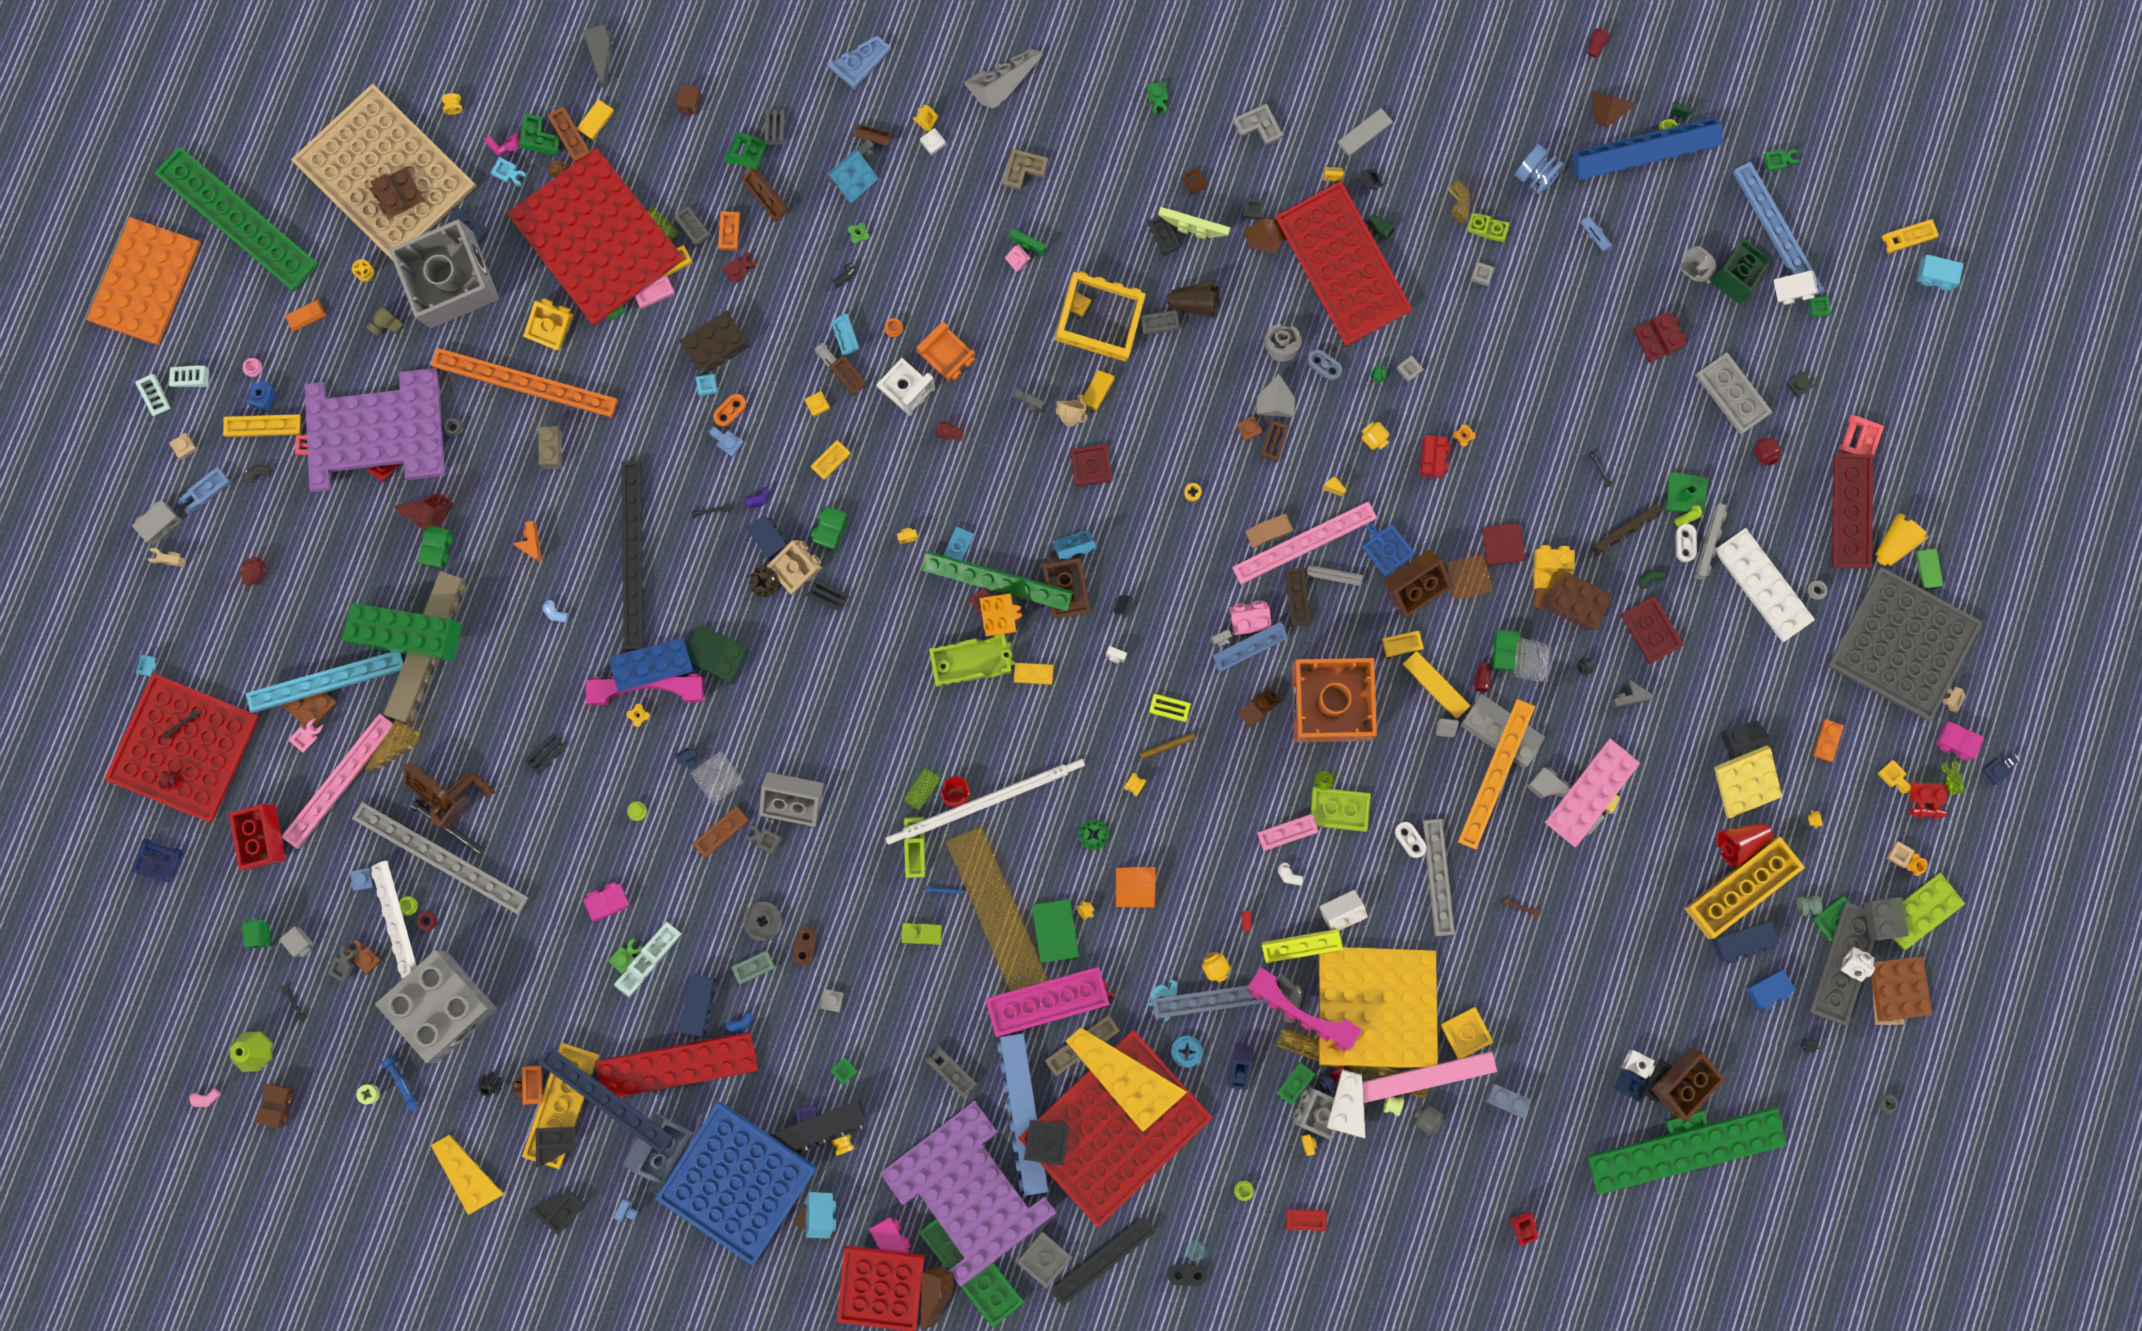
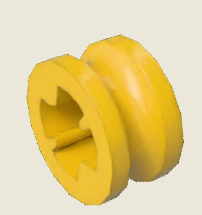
(1197, 495)

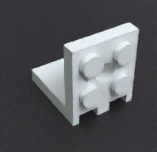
(914, 394)

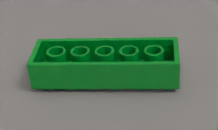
(402, 632)

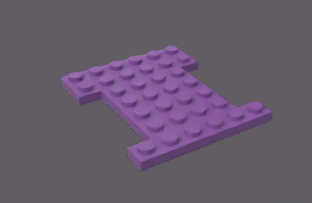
(376, 429)
(966, 1191)

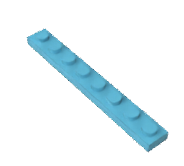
(324, 681)

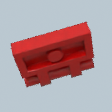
(1928, 793)

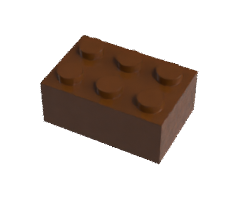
(1417, 583)
(1576, 600)
(1688, 1084)

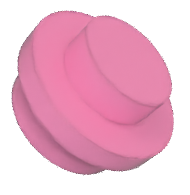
(252, 367)

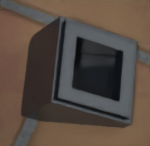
(1123, 605)

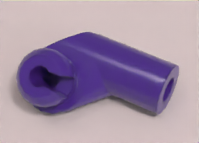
(758, 500)

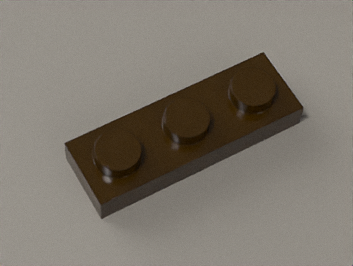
(1297, 597)

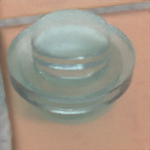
(1195, 1251)

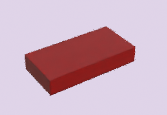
(1305, 1219)

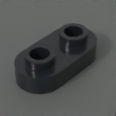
(1187, 1277)

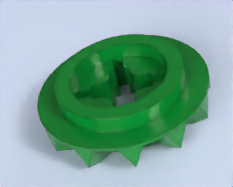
(1093, 844)

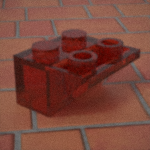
(426, 509)

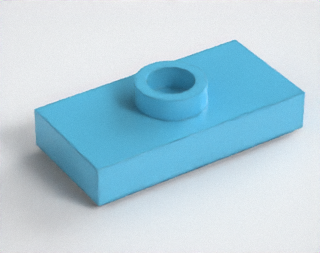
(845, 335)

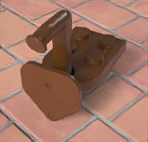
(442, 801)

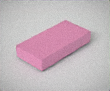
(655, 292)

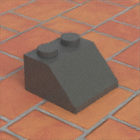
(1885, 919)

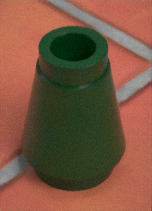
(1381, 226)

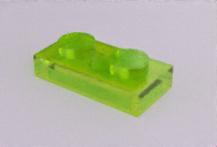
(669, 230)
(922, 789)

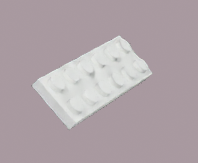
(1764, 585)

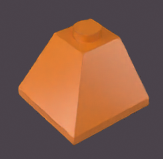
(1135, 887)

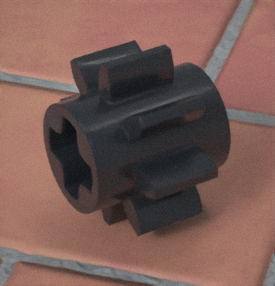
(490, 1084)

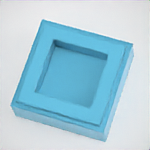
(706, 385)

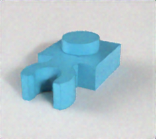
(506, 171)

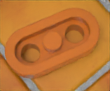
(728, 409)

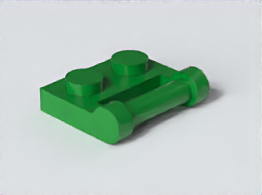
(751, 153)

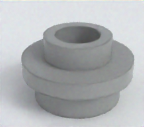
(1821, 586)

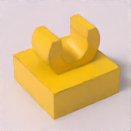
(926, 118)

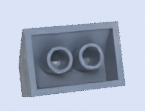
(650, 1163)

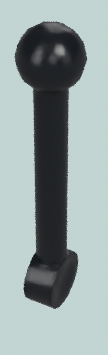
(1607, 483)
(695, 513)
(193, 715)
(285, 989)

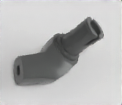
(1293, 992)

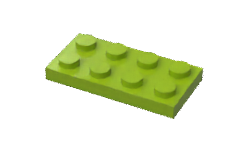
(1928, 908)

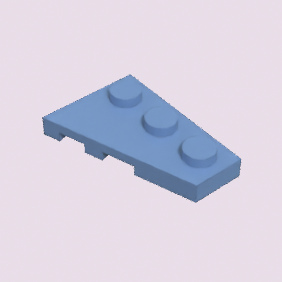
(859, 63)

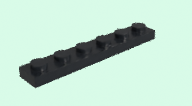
(1103, 1260)

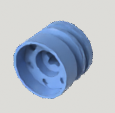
(1539, 169)

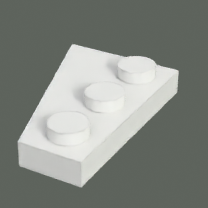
(1348, 1106)

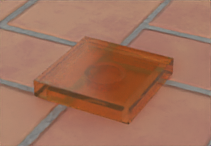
(1469, 577)

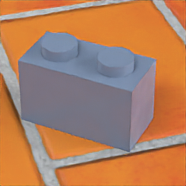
(1507, 1100)

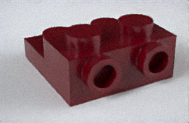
(1660, 336)

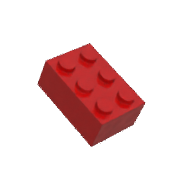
(257, 837)

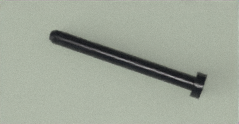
(417, 806)

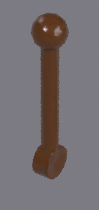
(1535, 912)

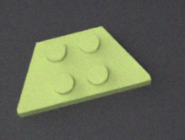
(1187, 223)

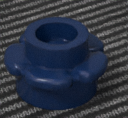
(1326, 1083)

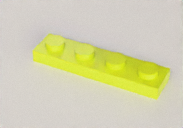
(1302, 945)

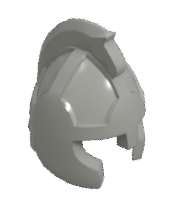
(1698, 264)

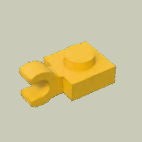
(1893, 775)

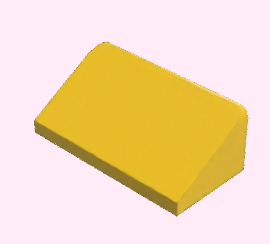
(1097, 390)

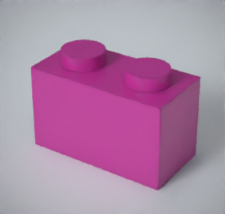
(889, 1237)

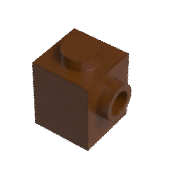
(688, 100)

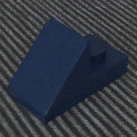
(1630, 1085)

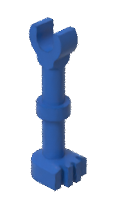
(409, 1099)

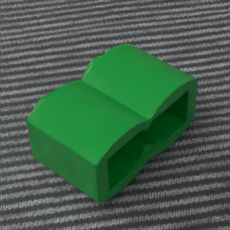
(829, 528)
(435, 547)
(1504, 650)
(256, 934)

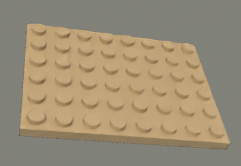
(377, 140)

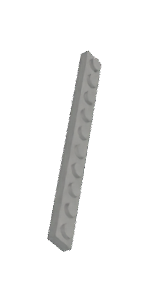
(440, 858)

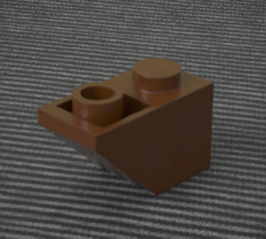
(1259, 707)

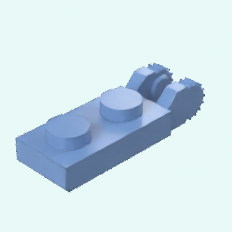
(204, 490)

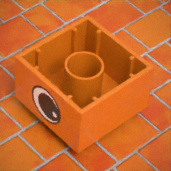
(1334, 700)

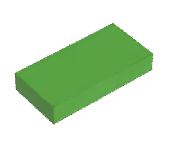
(1929, 569)

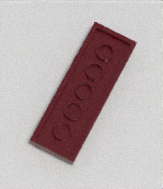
(1852, 511)

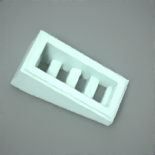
(203, 376)
(153, 379)

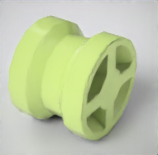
(372, 1093)
(1394, 1105)

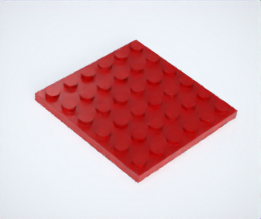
(199, 753)

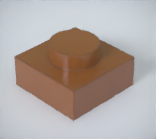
(1249, 428)

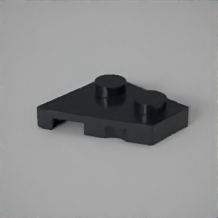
(558, 1211)

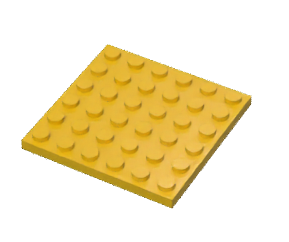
(1389, 998)

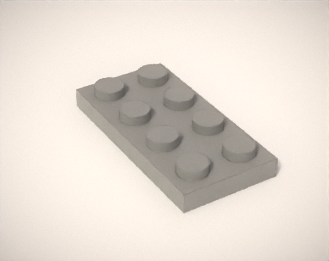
(1733, 393)

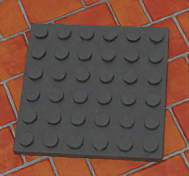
(1905, 644)

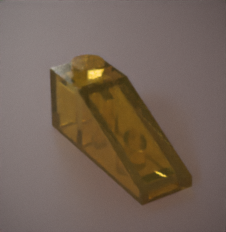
(396, 743)

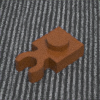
(366, 958)

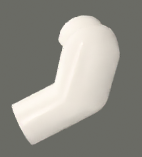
(1287, 875)

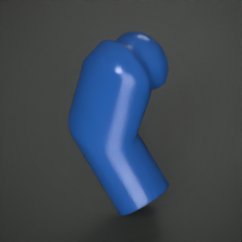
(740, 1026)

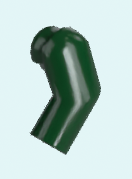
(1650, 575)

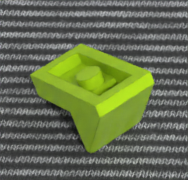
(921, 934)

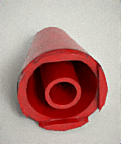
(1743, 842)

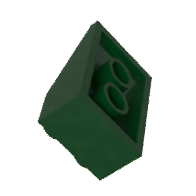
(1741, 271)
(716, 654)

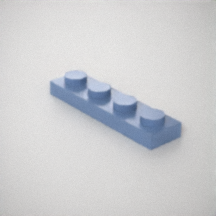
(1250, 646)

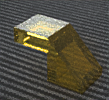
(1461, 209)

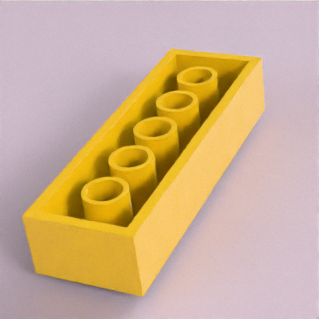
(1744, 888)

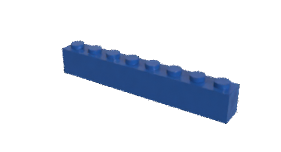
(1647, 148)

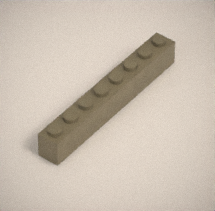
(417, 669)

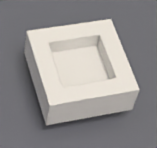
(932, 141)
(1116, 655)

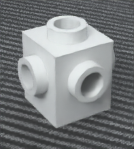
(1858, 964)

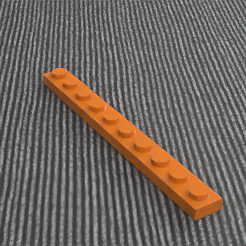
(524, 382)

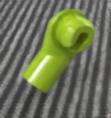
(1694, 514)

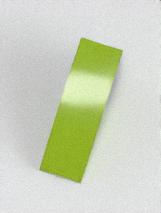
(914, 851)

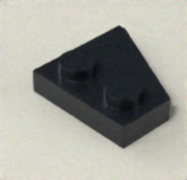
(554, 1143)

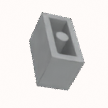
(156, 522)

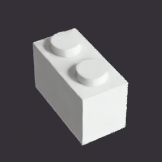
(1796, 286)
(1343, 911)

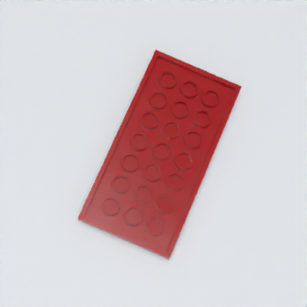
(1343, 263)

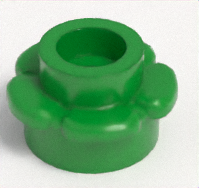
(1378, 373)

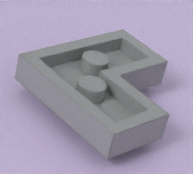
(1261, 120)

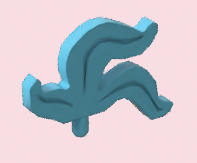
(1162, 990)

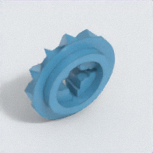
(1193, 1058)

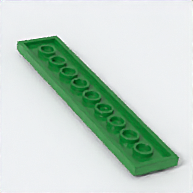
(236, 219)
(1686, 1150)

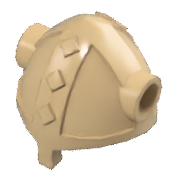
(1071, 411)

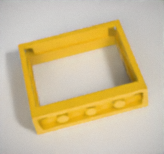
(1092, 344)

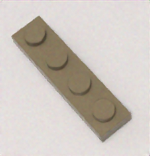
(1067, 1057)

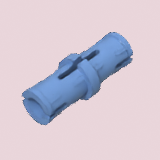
(1596, 233)

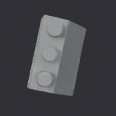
(791, 799)

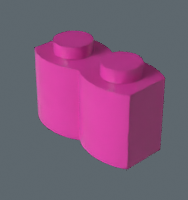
(1959, 740)
(606, 902)

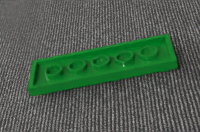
(987, 1290)

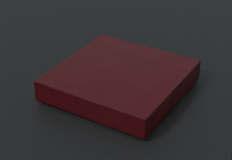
(1091, 465)
(1503, 544)

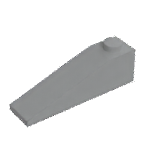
(999, 83)

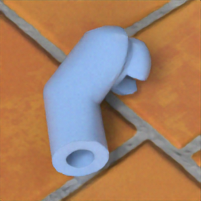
(552, 614)

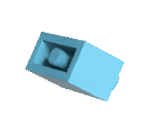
(1939, 272)
(820, 1215)

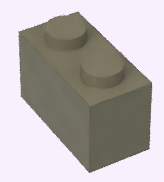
(550, 447)

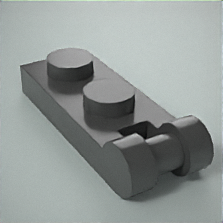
(951, 1072)

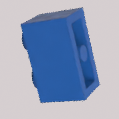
(1770, 989)

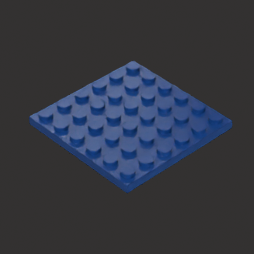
(736, 1183)

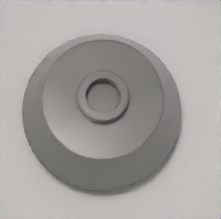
(1282, 342)

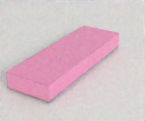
(1288, 832)

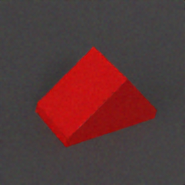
(1524, 1227)

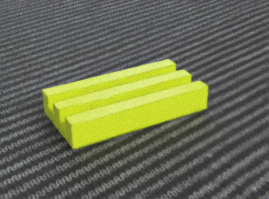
(1168, 715)

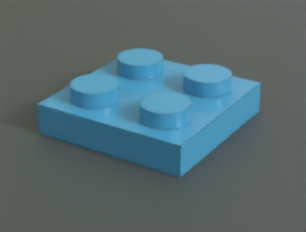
(853, 176)
(1074, 544)

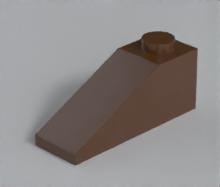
(936, 1291)

